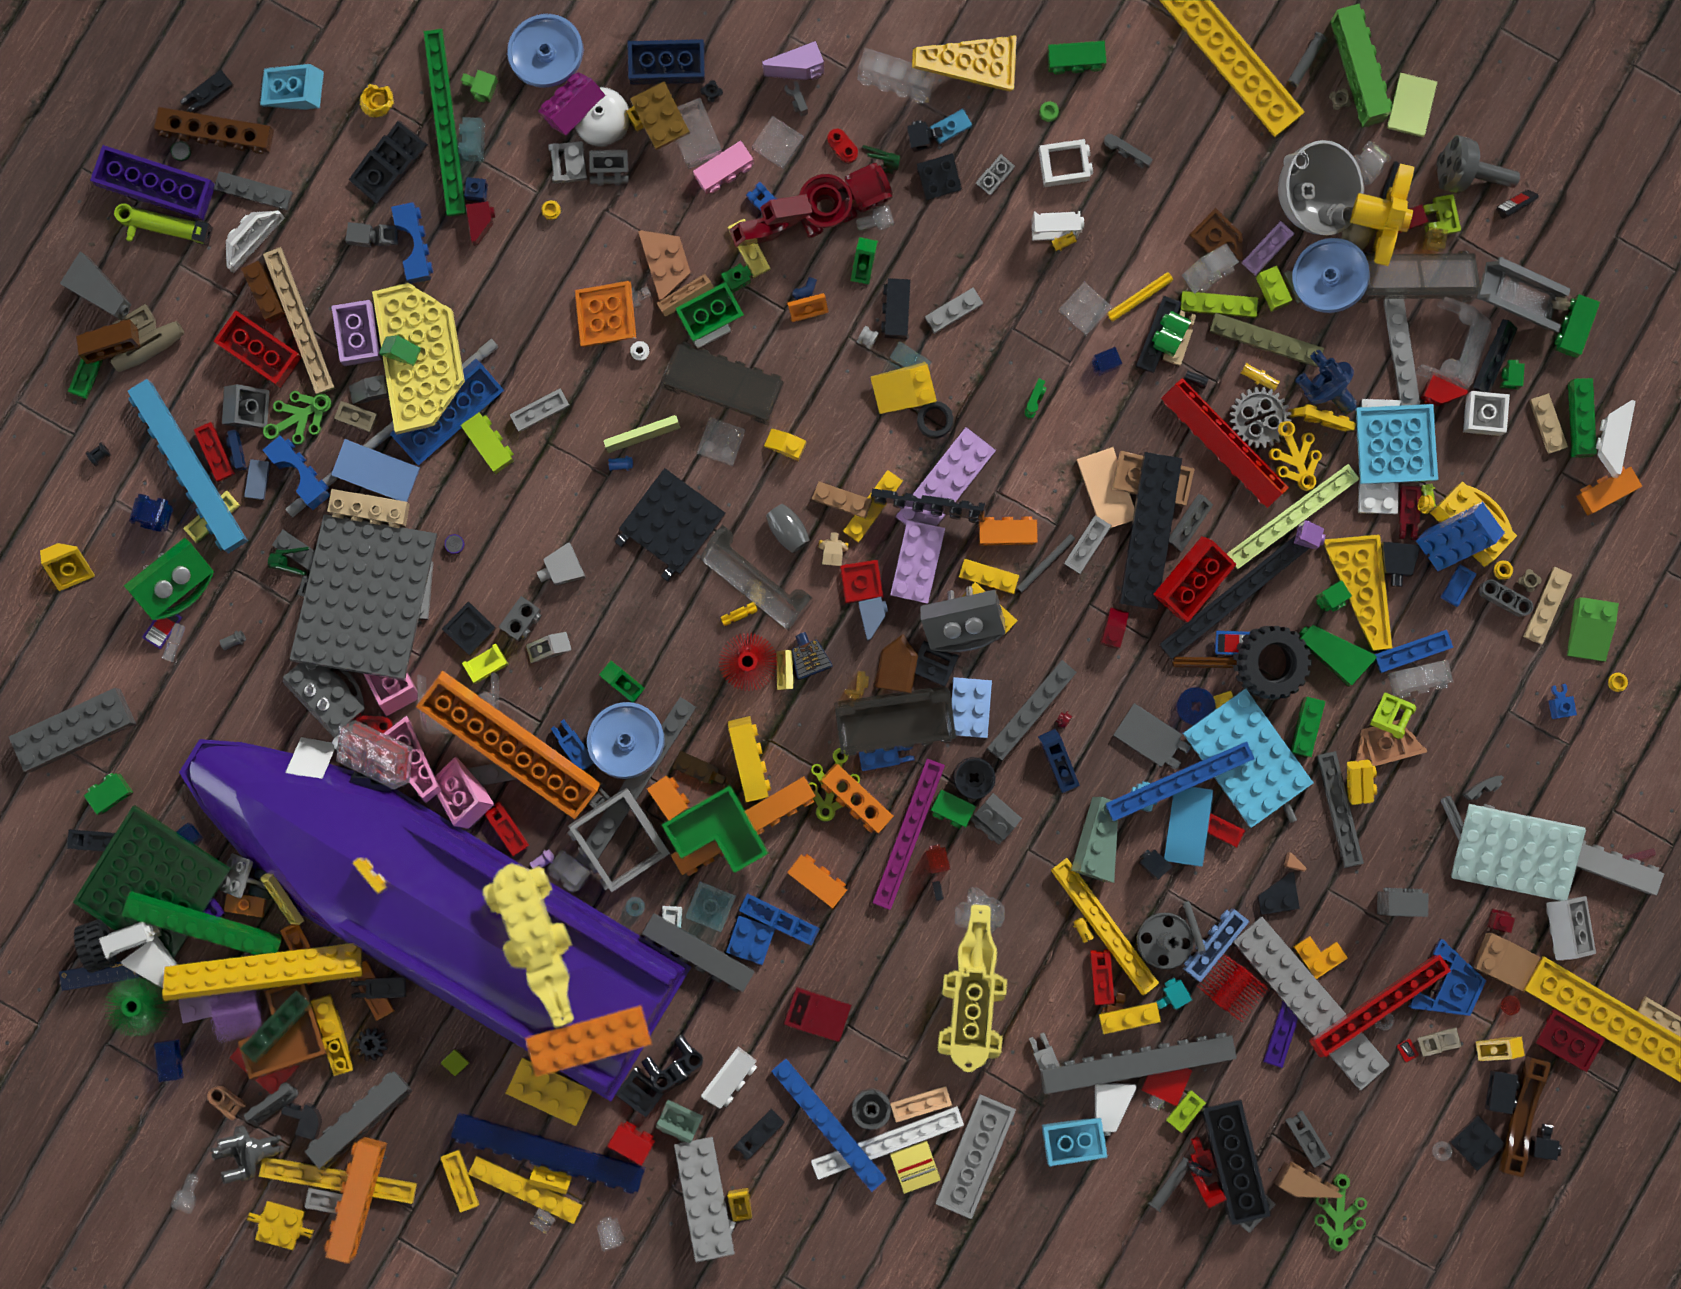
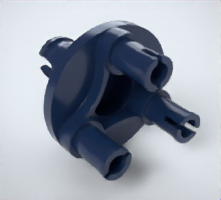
(1329, 383)

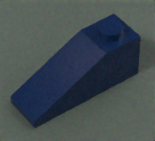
(1058, 760)

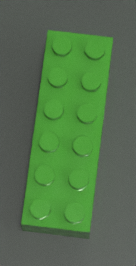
(1361, 65)

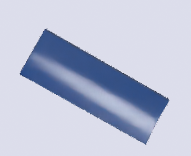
(471, 398)

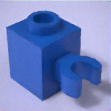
(1562, 705)

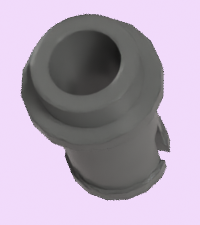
(233, 640)

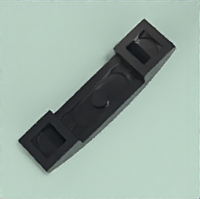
(88, 840)

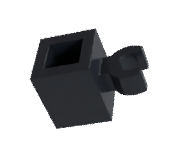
(921, 136)
(1544, 1146)

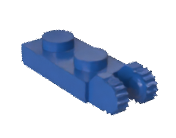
(573, 747)
(883, 758)

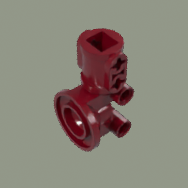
(860, 191)

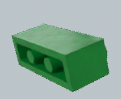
(1076, 57)
(1576, 326)
(1307, 727)

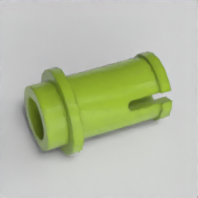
(1427, 489)

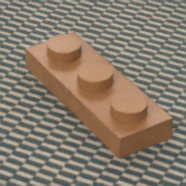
(684, 295)
(842, 500)

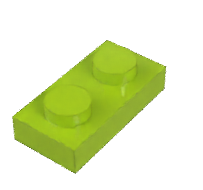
(1185, 1111)

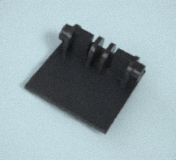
(939, 176)

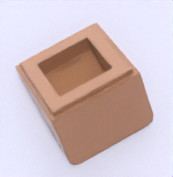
(1293, 863)

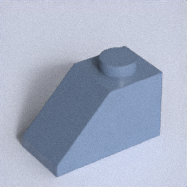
(872, 615)

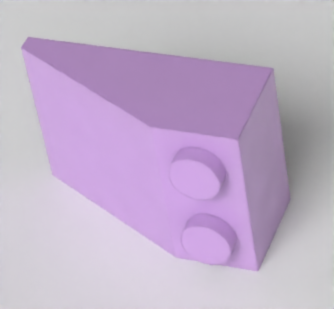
(796, 64)

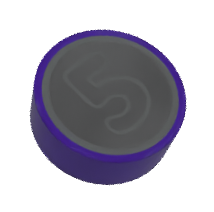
(454, 544)

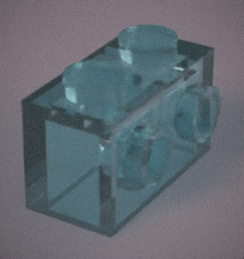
(472, 139)

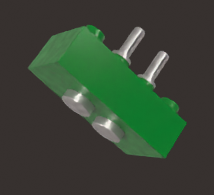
(169, 580)

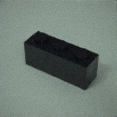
(896, 308)

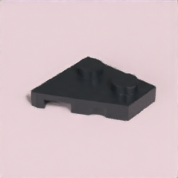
(1280, 896)

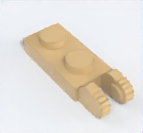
(1178, 357)

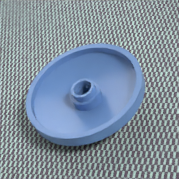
(545, 50)
(1331, 275)
(625, 740)

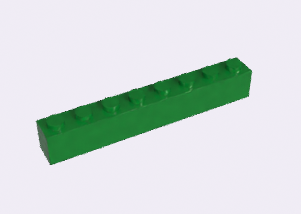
(200, 925)

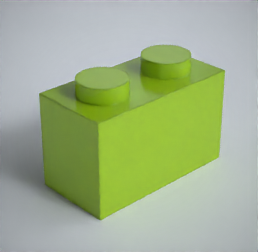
(1274, 288)

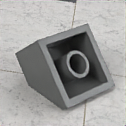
(245, 406)

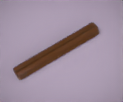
(1204, 662)

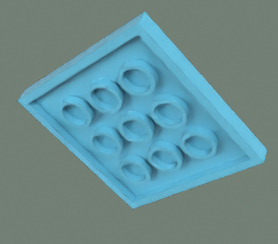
(1396, 444)

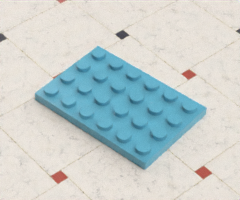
(1259, 784)

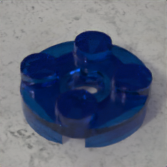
(1197, 695)

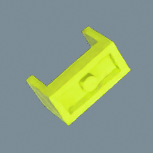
(485, 664)

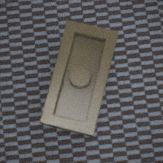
(355, 416)

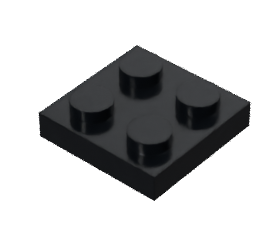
(469, 628)
(1477, 1143)

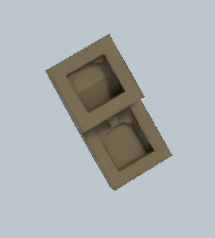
(1439, 1041)

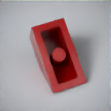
(1441, 392)

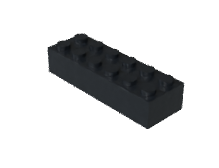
(1235, 1162)

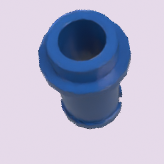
(621, 463)

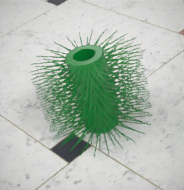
(136, 1007)

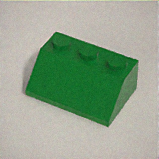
(709, 312)

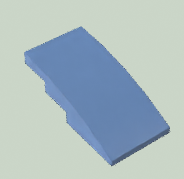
(375, 471)

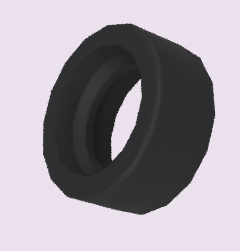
(949, 420)

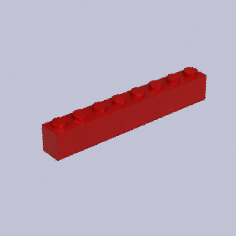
(1224, 443)
(1379, 1006)

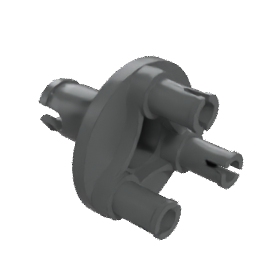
(246, 1152)

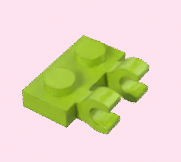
(1446, 214)

